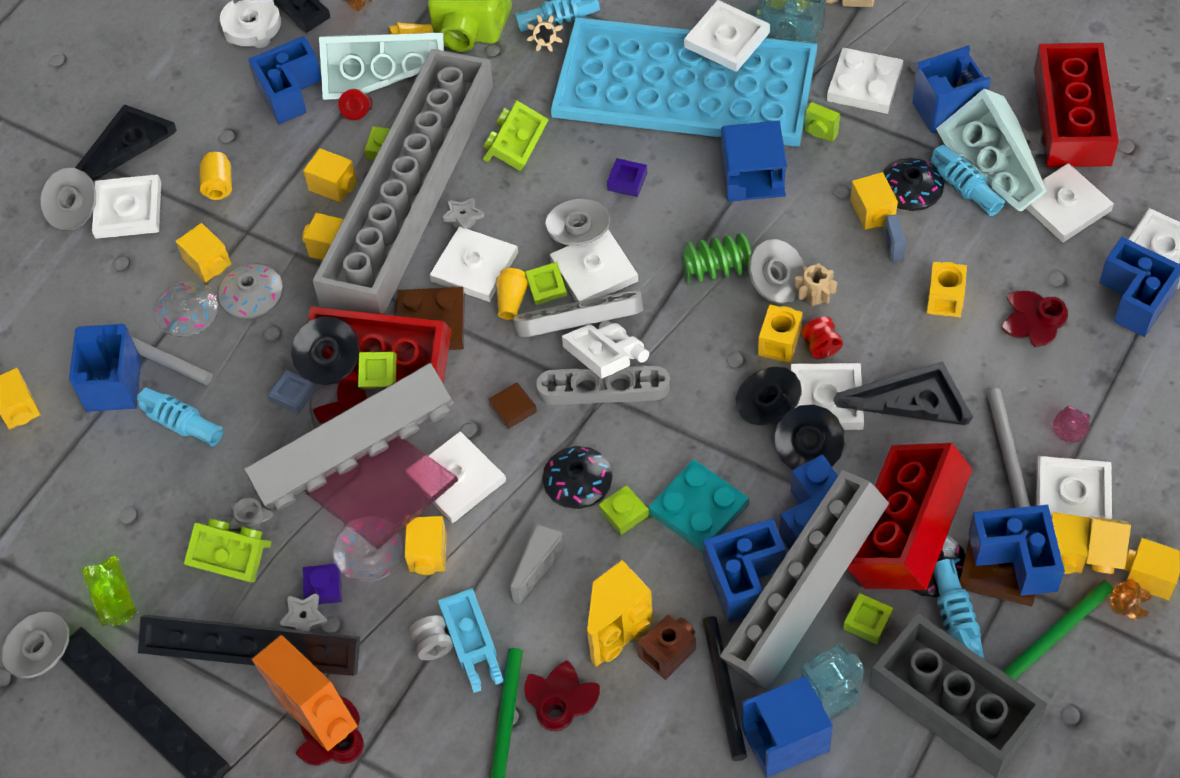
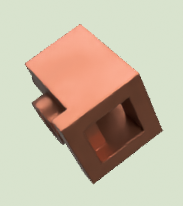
(667, 656)

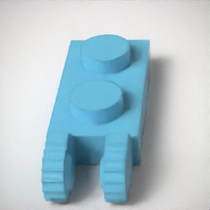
(470, 635)

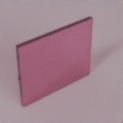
(384, 491)

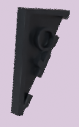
(123, 139)
(917, 394)

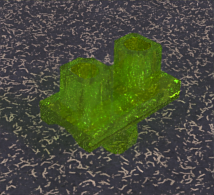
(109, 592)

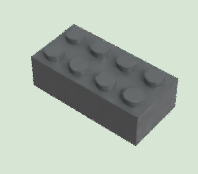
(957, 695)

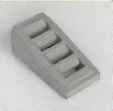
(539, 555)

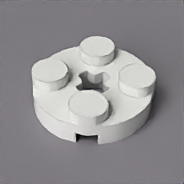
(250, 33)

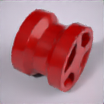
(822, 338)

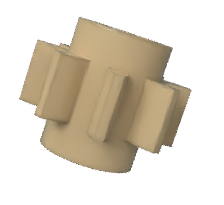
(541, 41)
(815, 284)

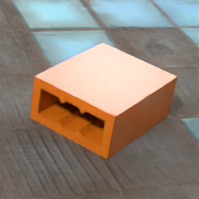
(304, 692)

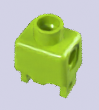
(469, 21)

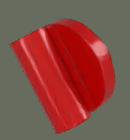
(354, 104)

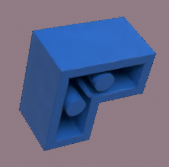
(283, 74)
(1143, 280)
(809, 488)
(1019, 537)
(737, 562)

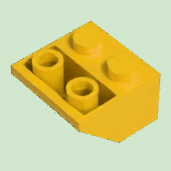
(617, 612)

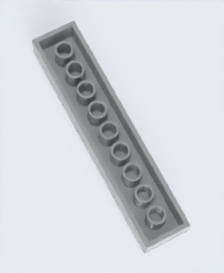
(404, 184)

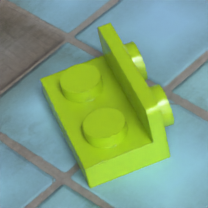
(517, 135)
(226, 551)

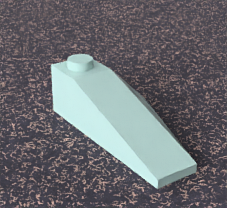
(372, 60)
(995, 145)

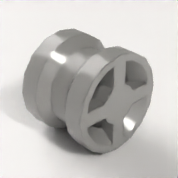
(431, 637)

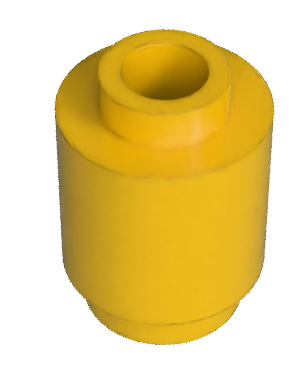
(215, 176)

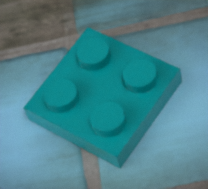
(698, 504)

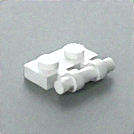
(604, 348)

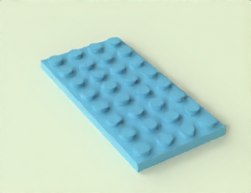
(653, 82)

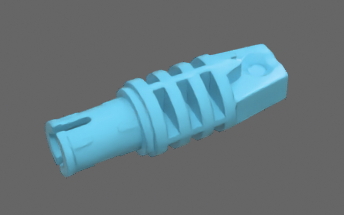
(563, 11)
(966, 179)
(178, 416)
(956, 608)

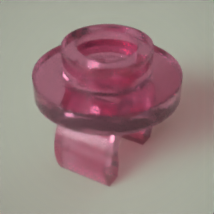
(1071, 424)

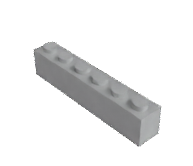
(349, 437)
(805, 579)

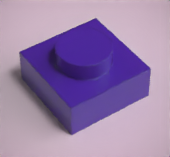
(627, 177)
(324, 581)

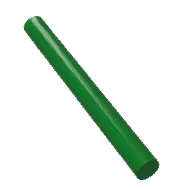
(1058, 630)
(506, 713)

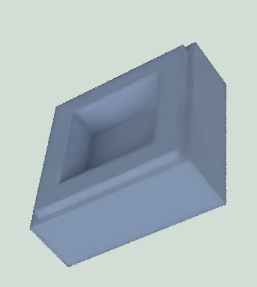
(894, 238)
(292, 392)

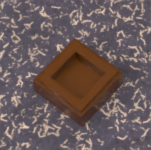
(512, 405)

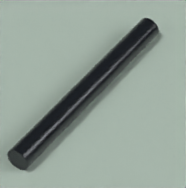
(724, 689)

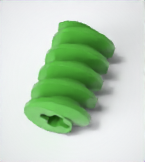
(715, 257)

